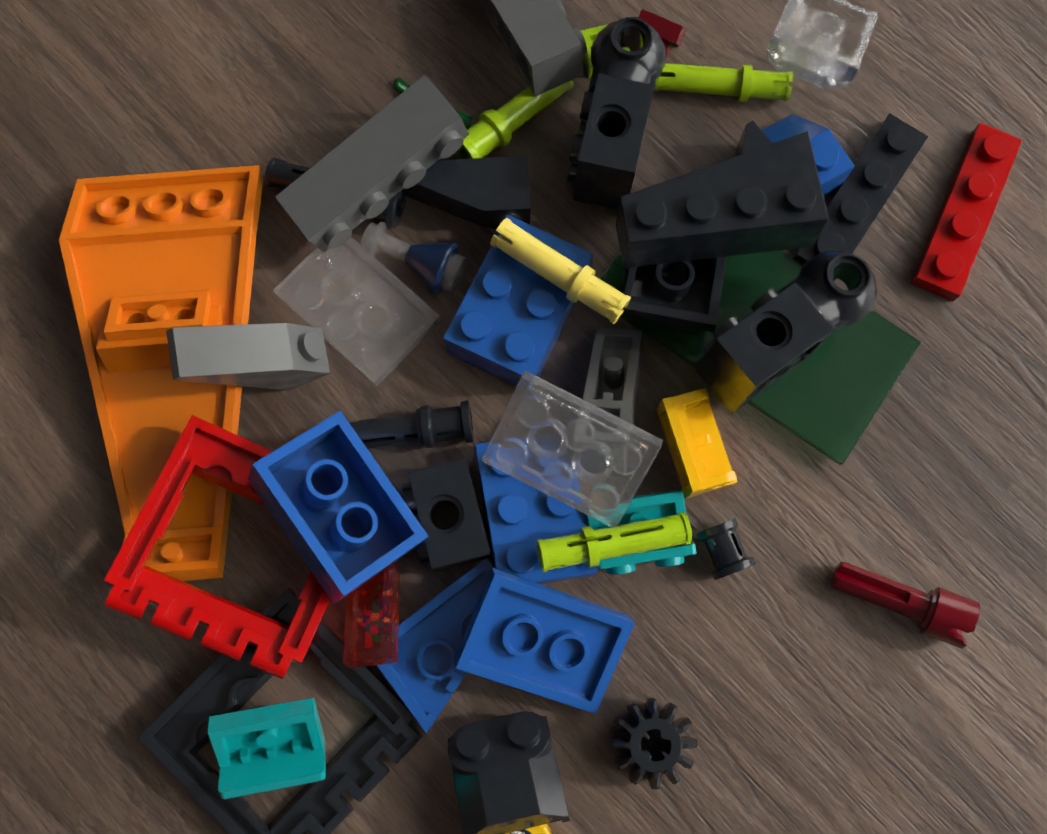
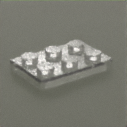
(359, 307)
(571, 449)

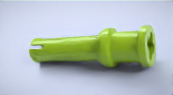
(497, 126)

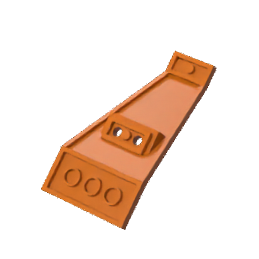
(137, 263)

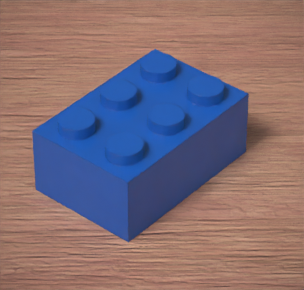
(512, 312)
(336, 506)

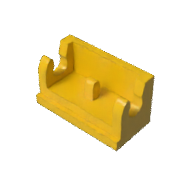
(695, 443)

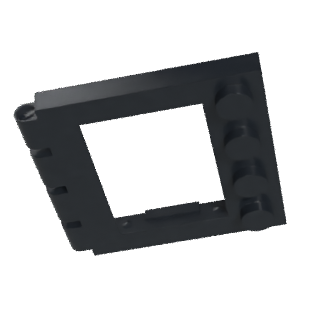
(226, 688)

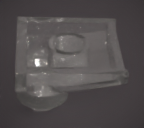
(821, 41)

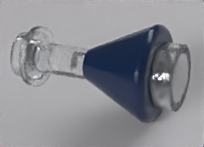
(435, 264)

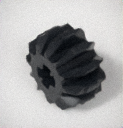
(640, 756)

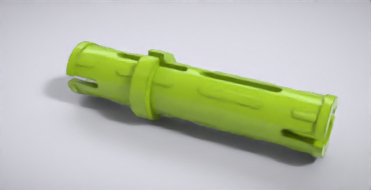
(742, 82)
(593, 545)

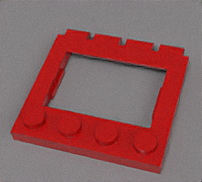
(225, 461)

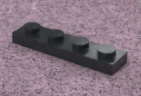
(867, 188)

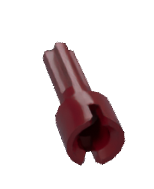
(937, 613)

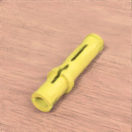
(570, 277)

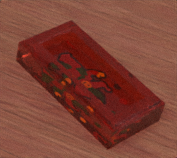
(373, 621)

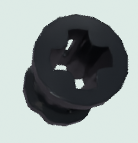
(725, 549)

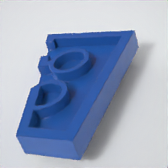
(429, 644)

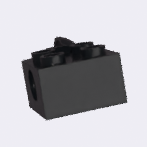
(615, 111)
(786, 327)

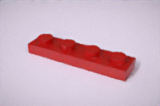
(966, 212)

